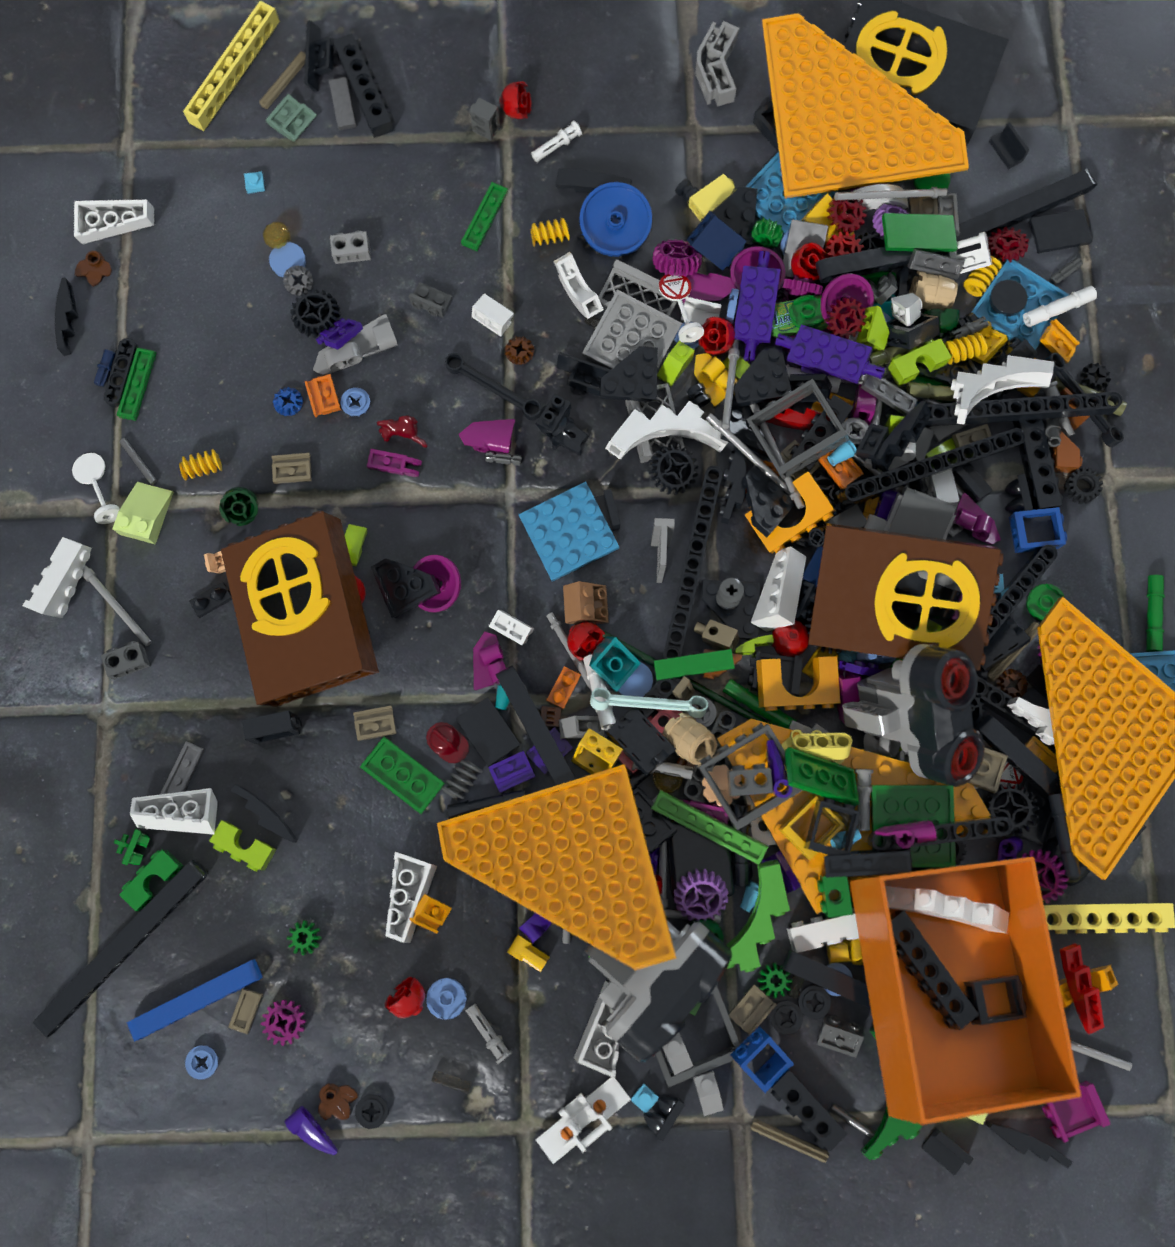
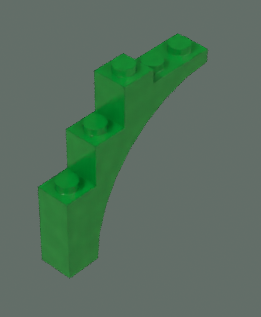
(888, 1132)

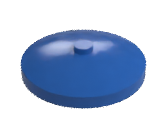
(615, 219)

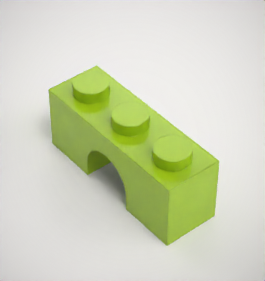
(932, 354)
(227, 839)

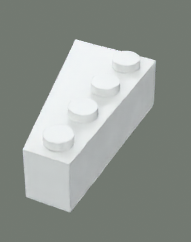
(178, 811)

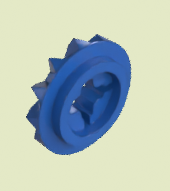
(288, 409)

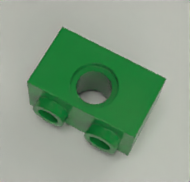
(839, 906)

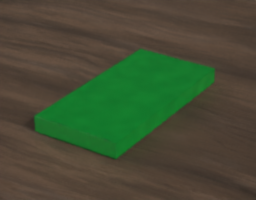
(919, 232)
(402, 775)
(821, 777)

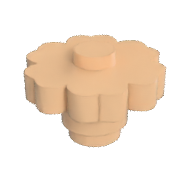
(720, 777)

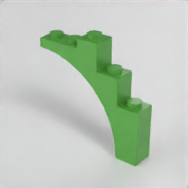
(759, 928)

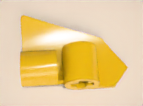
(713, 375)
(845, 952)

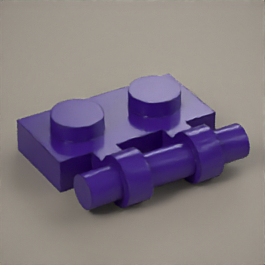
(339, 334)

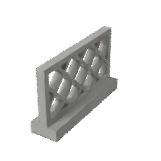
(638, 277)
(644, 448)
(662, 537)

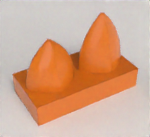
(563, 688)

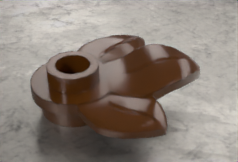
(93, 270)
(338, 1104)

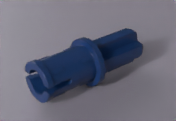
(104, 368)

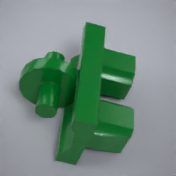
(130, 856)

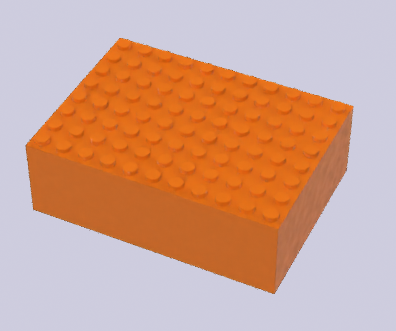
(985, 1068)

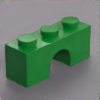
(137, 892)

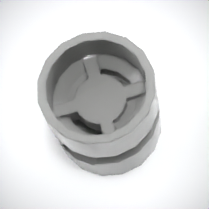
(881, 745)

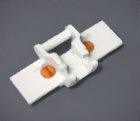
(579, 1113)

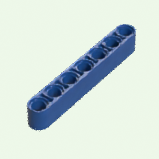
(194, 1000)

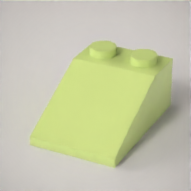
(143, 513)

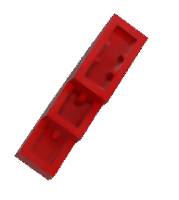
(795, 420)
(1084, 995)

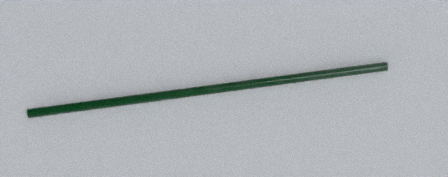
(696, 686)

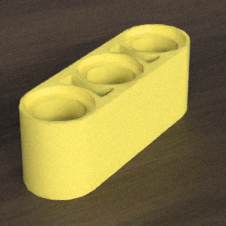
(824, 745)

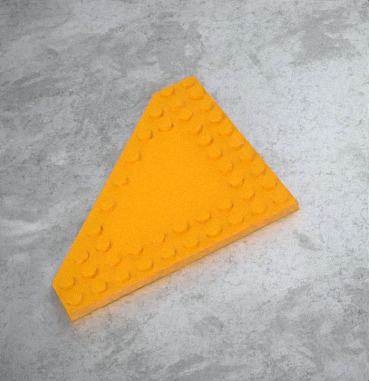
(845, 120)
(1109, 735)
(885, 772)
(572, 859)

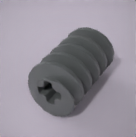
(729, 593)
(461, 780)

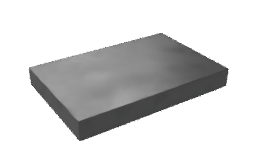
(799, 235)

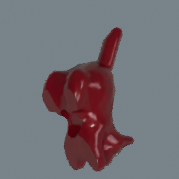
(404, 427)

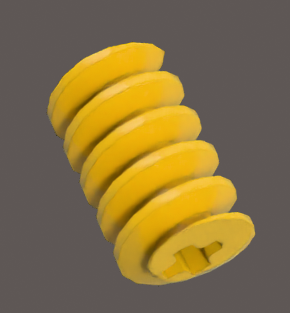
(549, 231)
(981, 278)
(966, 347)
(201, 464)

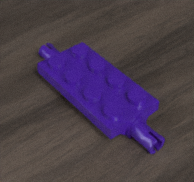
(756, 305)
(830, 354)

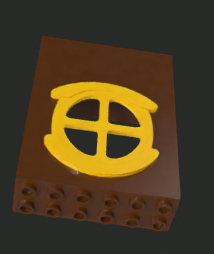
(859, 583)
(321, 644)

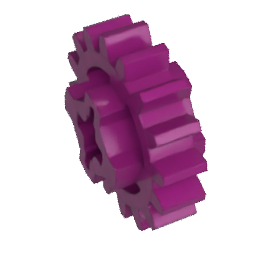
(802, 287)
(280, 1015)

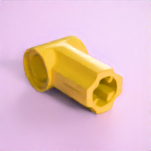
(525, 951)

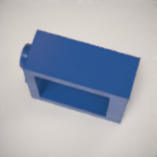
(1019, 534)
(772, 1069)

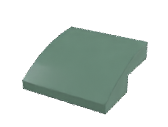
(291, 118)

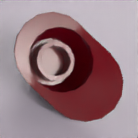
(447, 742)

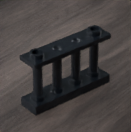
(869, 863)

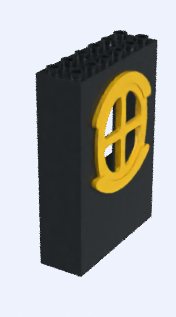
(960, 61)

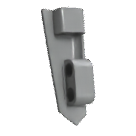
(372, 339)

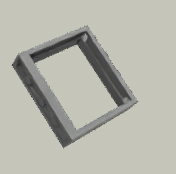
(815, 452)
(724, 751)
(706, 1063)

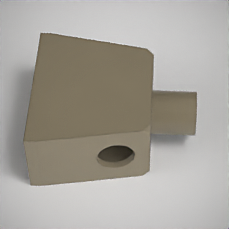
(725, 637)

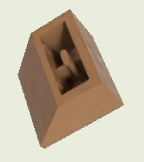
(585, 603)

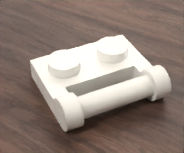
(976, 258)

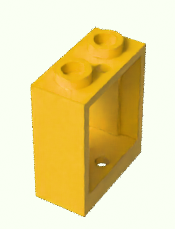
(587, 754)
(787, 831)

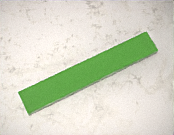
(710, 827)

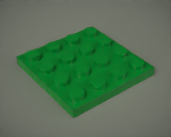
(913, 804)

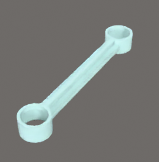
(647, 702)

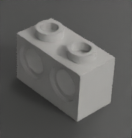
(350, 252)

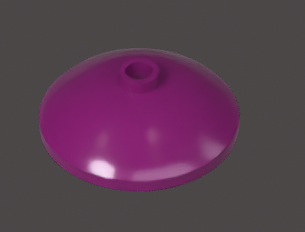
(750, 257)
(847, 286)
(444, 571)

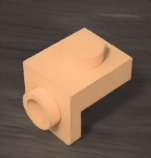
(214, 562)

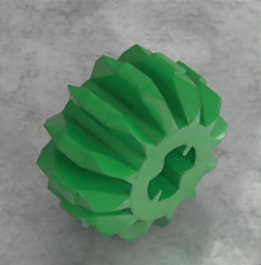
(767, 233)
(310, 940)
(769, 985)

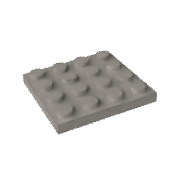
(626, 327)

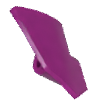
(709, 287)
(489, 435)
(974, 519)
(487, 661)
(916, 831)

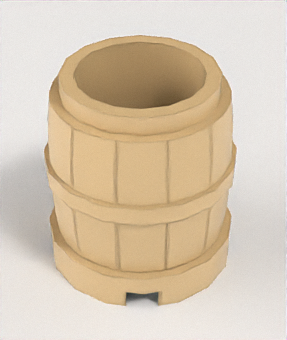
(934, 291)
(690, 738)

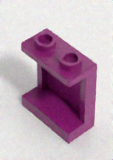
(1076, 1114)

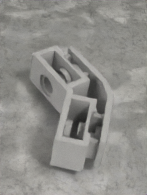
(716, 79)

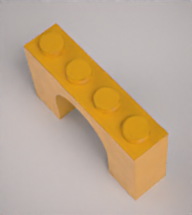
(817, 509)
(823, 692)

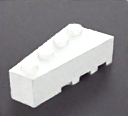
(110, 218)
(59, 579)
(781, 591)
(410, 883)
(822, 932)
(596, 1047)

